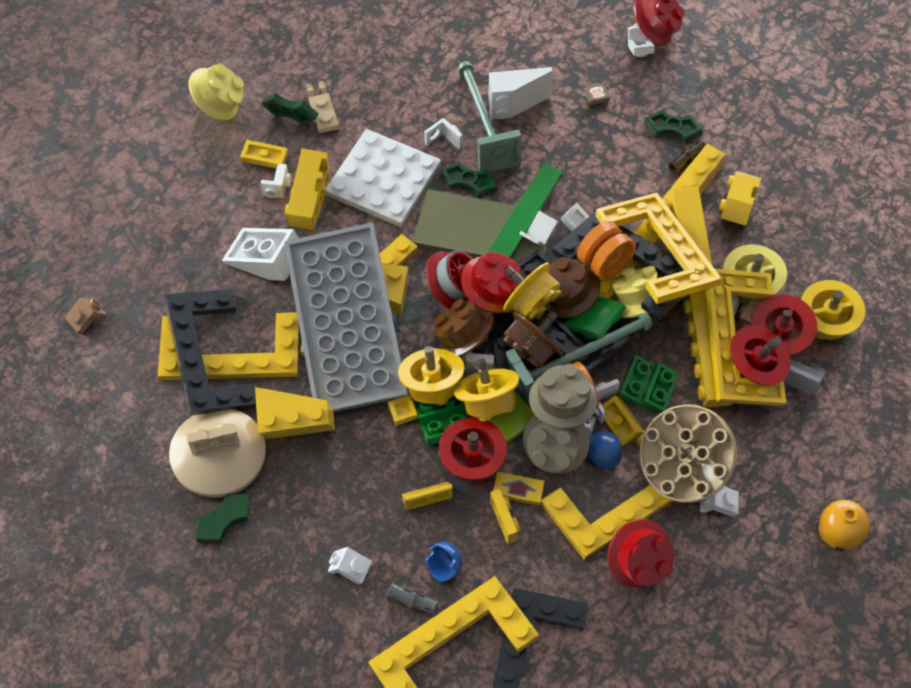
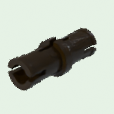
(686, 157)

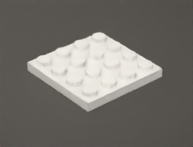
(383, 177)

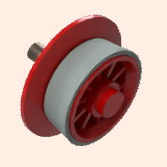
(444, 276)

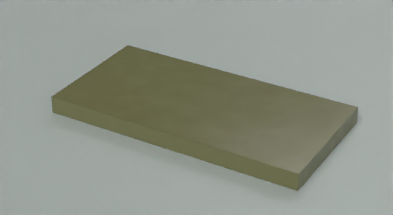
(466, 224)

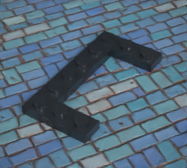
(645, 254)
(180, 313)
(562, 336)
(539, 608)

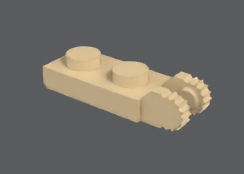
(322, 104)

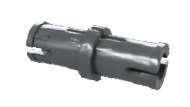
(413, 598)

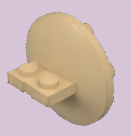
(217, 453)
(688, 453)

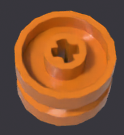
(606, 250)

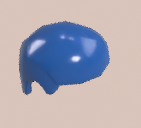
(605, 449)
(444, 561)

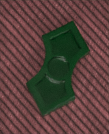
(295, 110)
(682, 127)
(476, 181)
(231, 511)

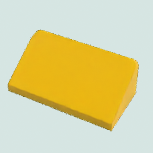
(621, 421)
(427, 495)

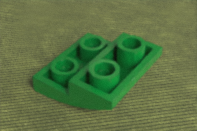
(598, 319)
(648, 384)
(437, 418)

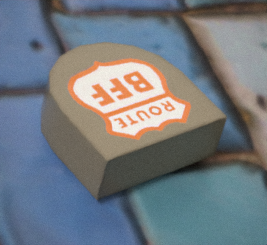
(597, 94)

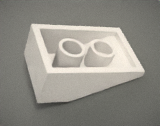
(517, 91)
(261, 252)

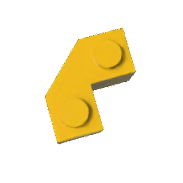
(740, 197)

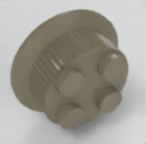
(563, 397)
(555, 448)

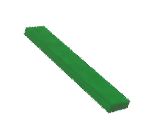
(526, 210)

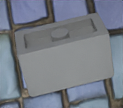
(803, 377)

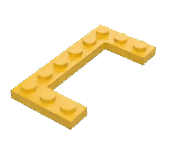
(697, 272)
(247, 365)
(728, 384)
(593, 537)
(485, 599)

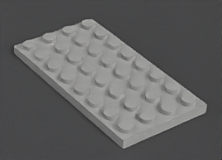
(345, 317)

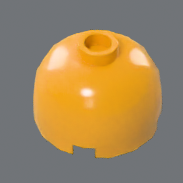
(844, 524)

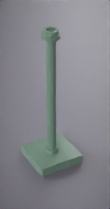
(495, 150)
(528, 377)

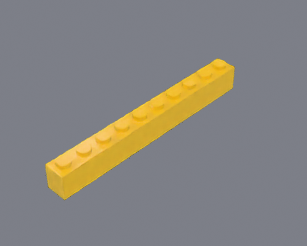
(699, 173)
(687, 208)

